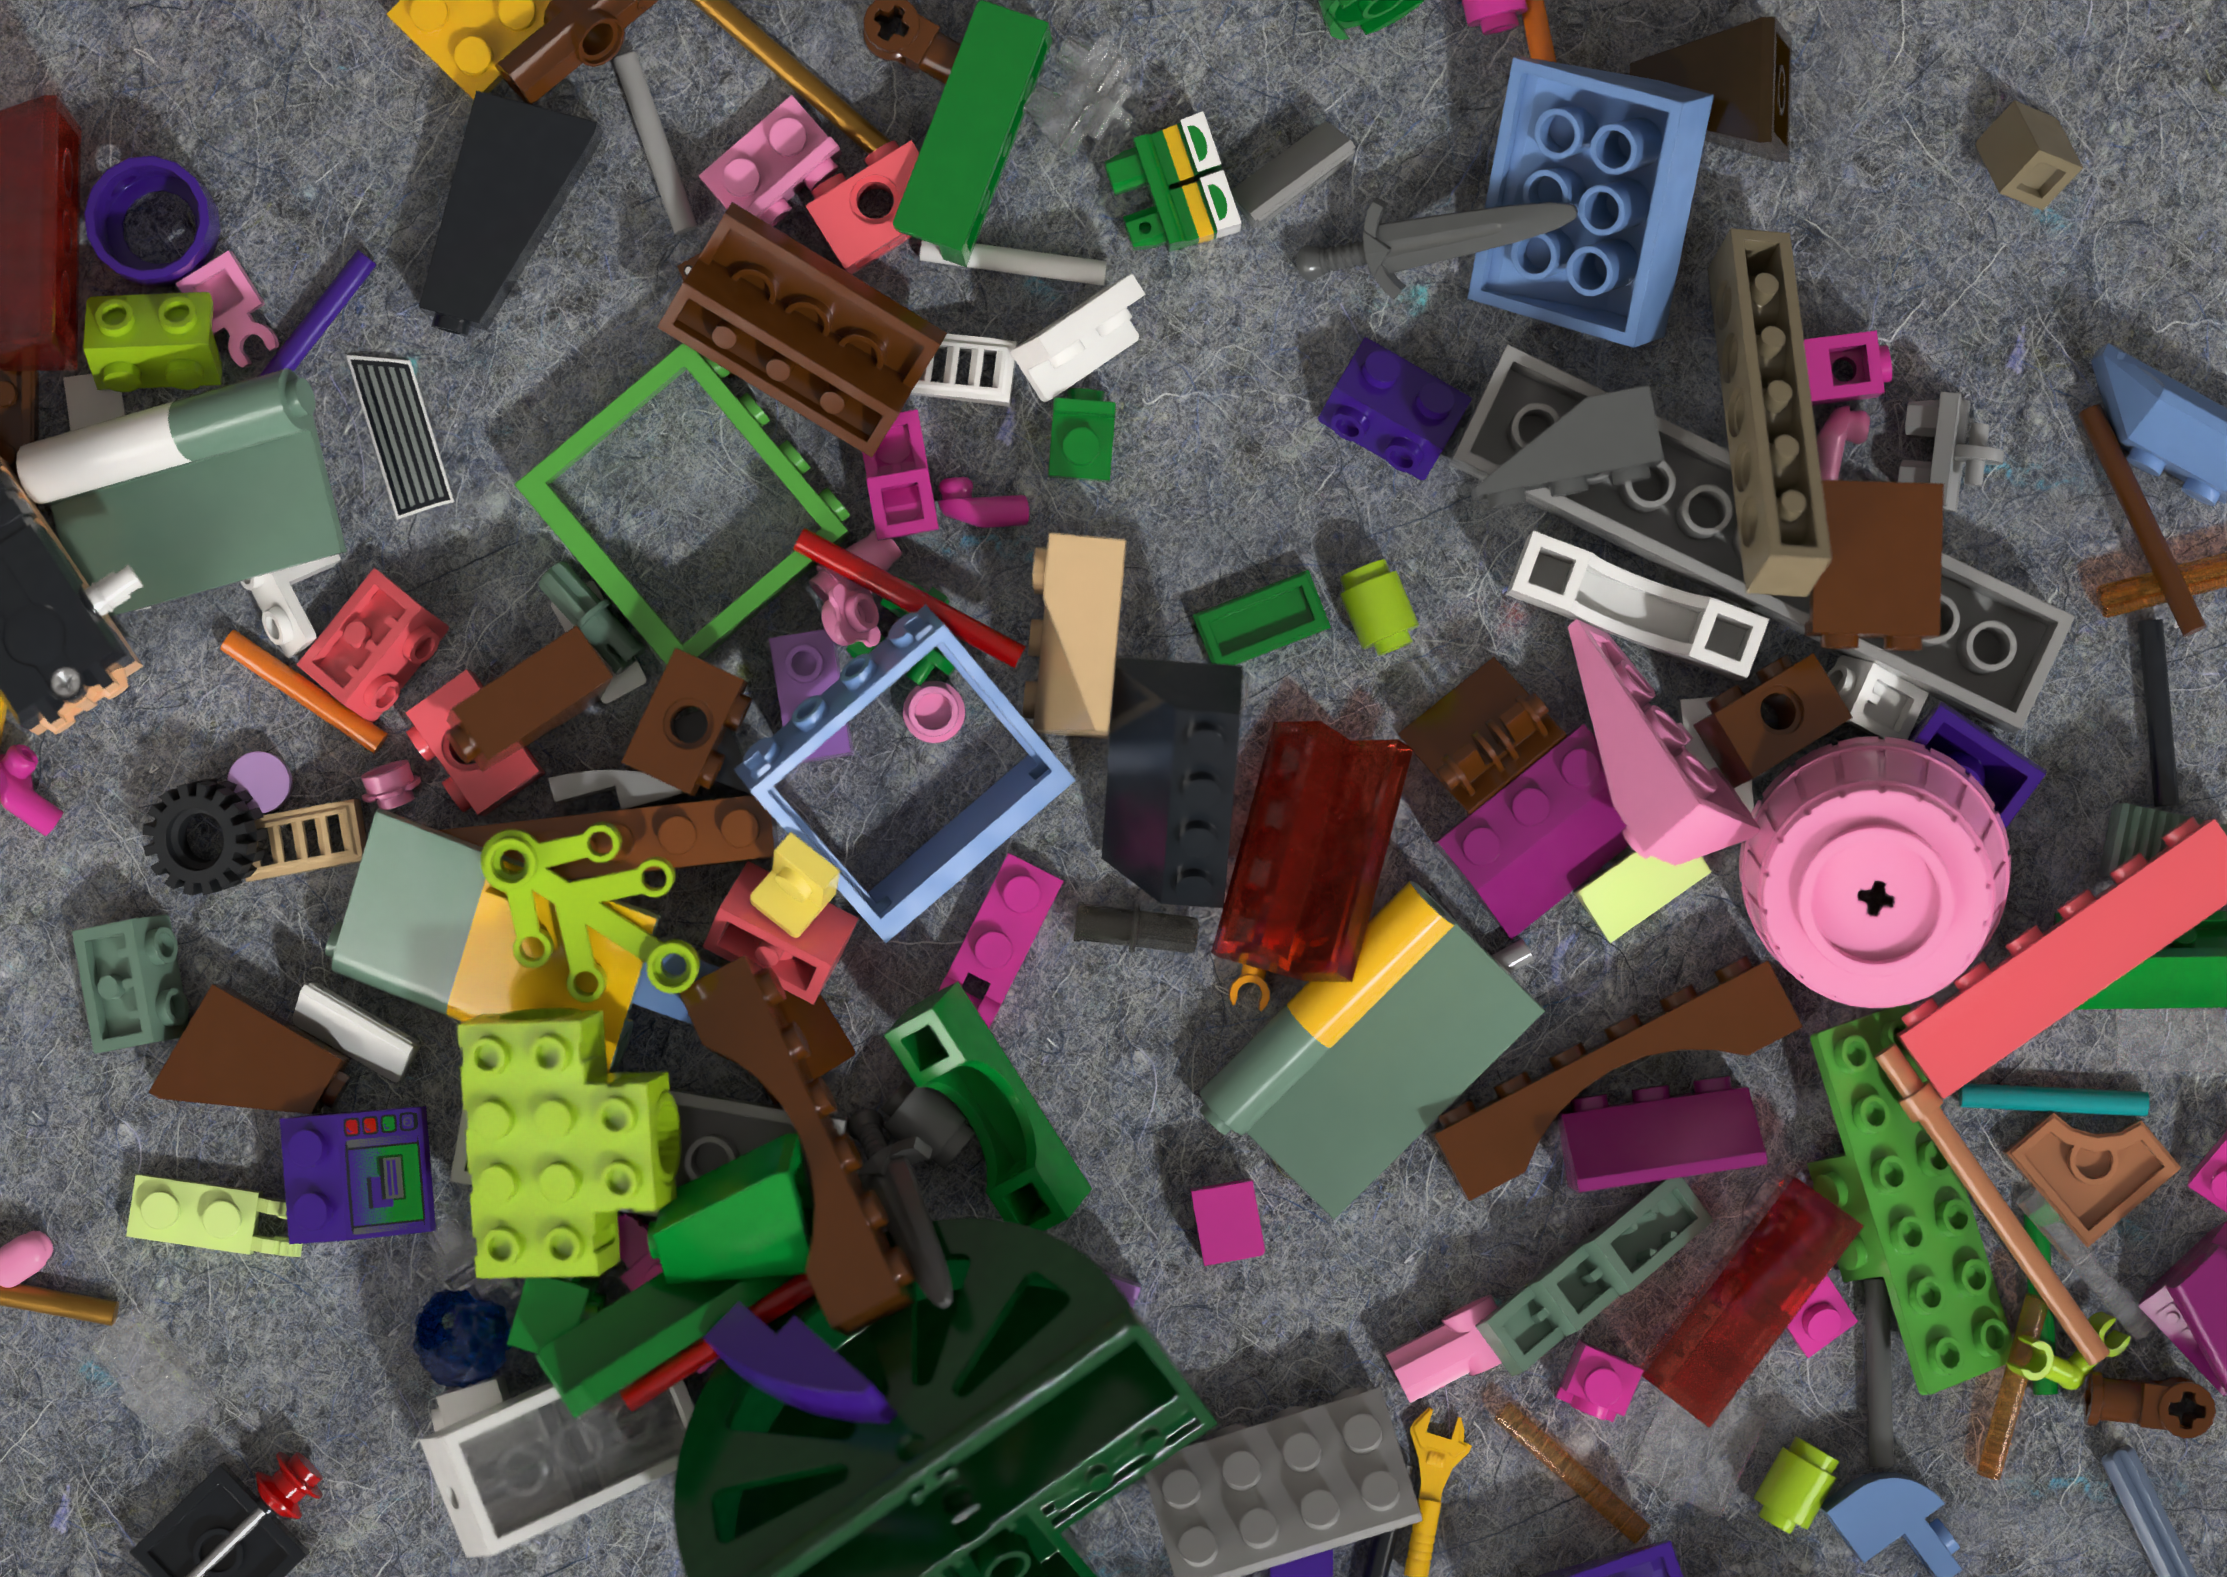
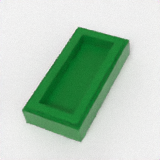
(1262, 620)

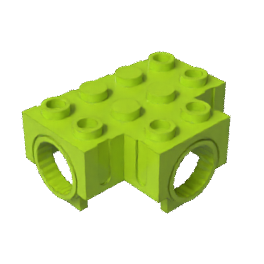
(559, 1142)

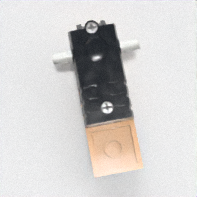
(54, 628)

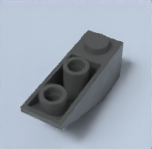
(1595, 439)

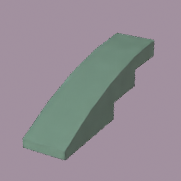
(1594, 1274)

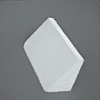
(354, 1031)

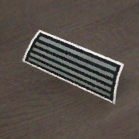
(400, 434)

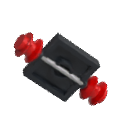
(229, 1529)

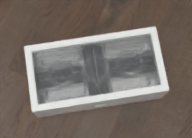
(537, 1466)

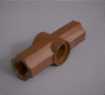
(570, 36)

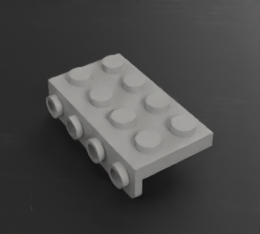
(1283, 1488)

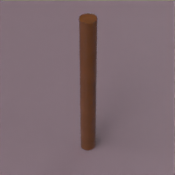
(2142, 520)

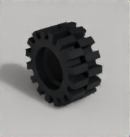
(173, 848)

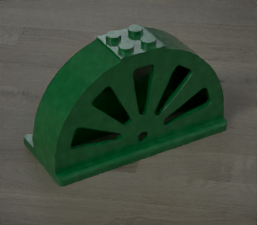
(1006, 1430)

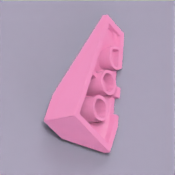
(1655, 784)

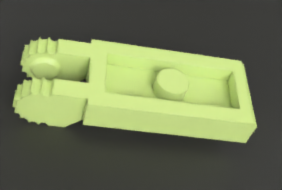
(205, 1216)

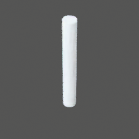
(1025, 263)

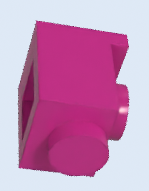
(1869, 363)
(1598, 1382)

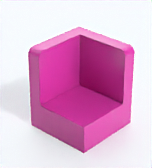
(1227, 1221)

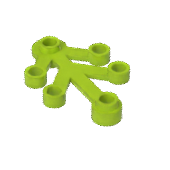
(581, 904)

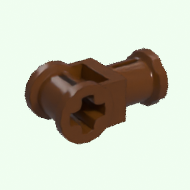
(920, 48)
(2147, 1403)

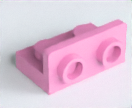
(773, 163)

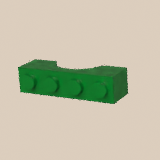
(954, 1052)

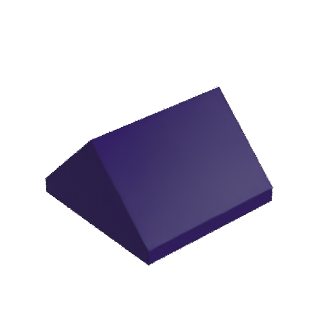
(1994, 764)

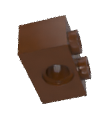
(684, 685)
(1805, 711)

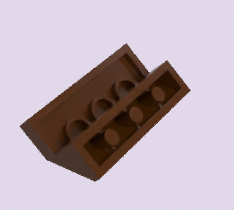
(801, 329)

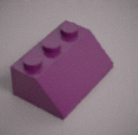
(1538, 835)
(1660, 1135)

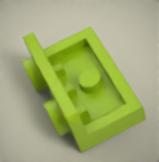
(151, 341)

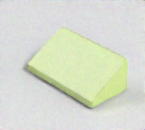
(1635, 890)

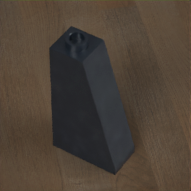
(502, 199)

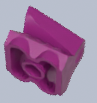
(2192, 1306)

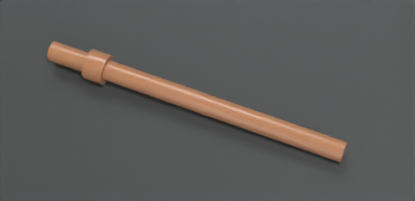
(1923, 1105)

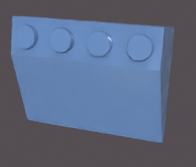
(1629, 165)

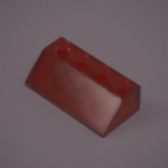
(39, 236)

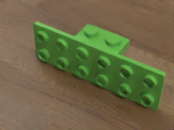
(1912, 1211)

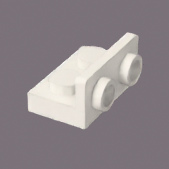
(1080, 339)

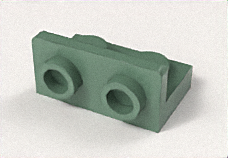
(131, 983)

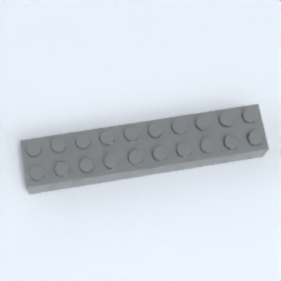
(1684, 518)

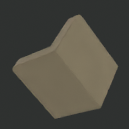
(2028, 155)

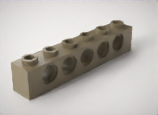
(1768, 413)

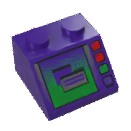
(357, 1175)

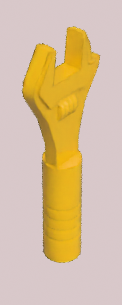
(1436, 1460)

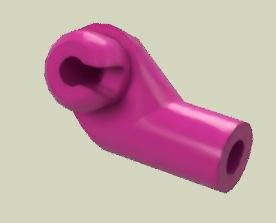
(981, 511)
(18, 793)

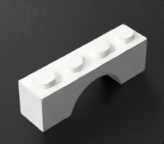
(1637, 608)

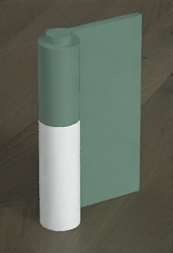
(191, 490)

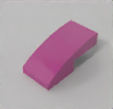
(901, 481)

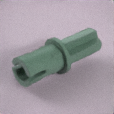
(592, 616)

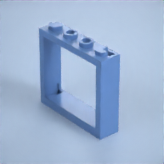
(964, 839)

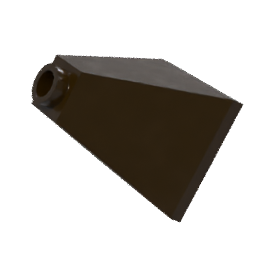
(1749, 79)

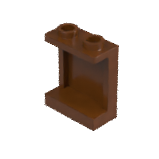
(1881, 566)

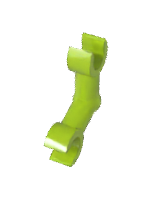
(2070, 1372)

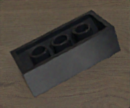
(1172, 777)

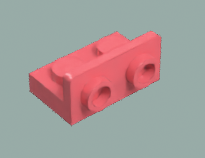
(373, 646)

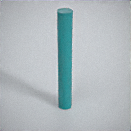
(2054, 1099)

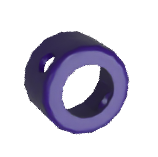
(116, 194)

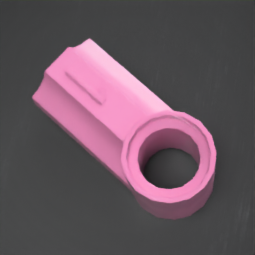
(1445, 1351)

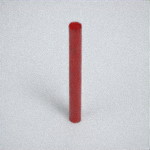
(908, 596)
(701, 1353)

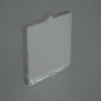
(1697, 1460)

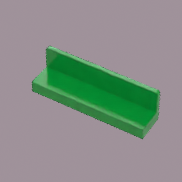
(973, 130)
(2180, 975)
(641, 1334)

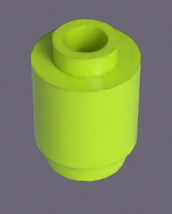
(1378, 607)
(1796, 1485)

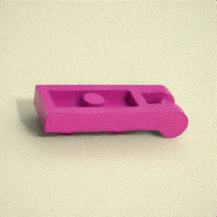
(1004, 932)

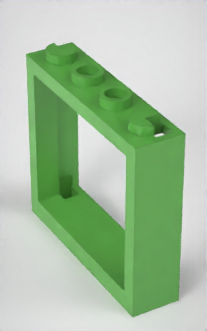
(749, 420)

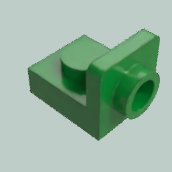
(1082, 436)

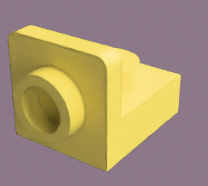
(796, 886)

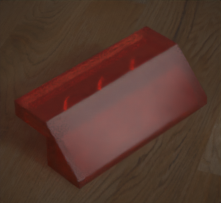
(1312, 852)
(1749, 1299)

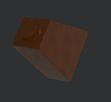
(528, 700)
(250, 1059)

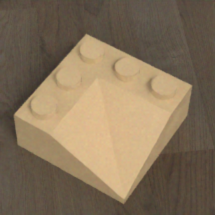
(1077, 636)

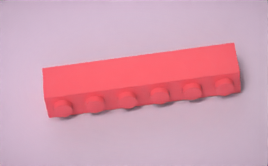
(2072, 959)

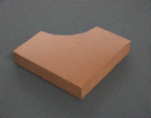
(2090, 1175)

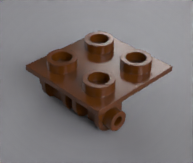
(1482, 735)

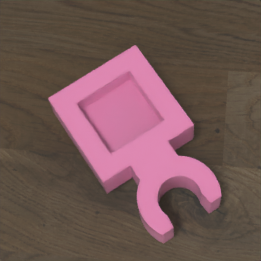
(233, 303)

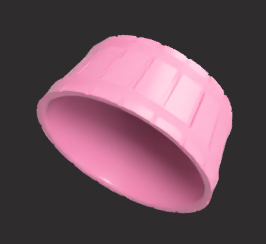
(1886, 817)

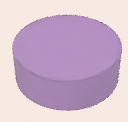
(264, 778)

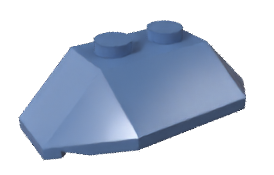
(2164, 424)

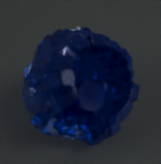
(461, 1338)

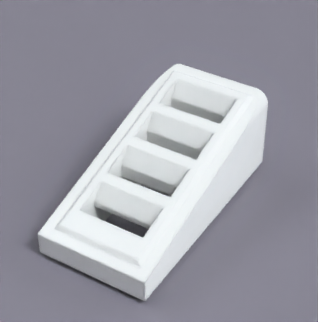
(1003, 376)

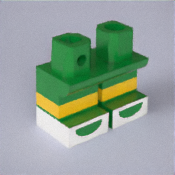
(1166, 162)

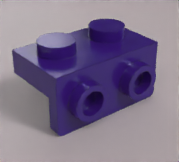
(1394, 409)

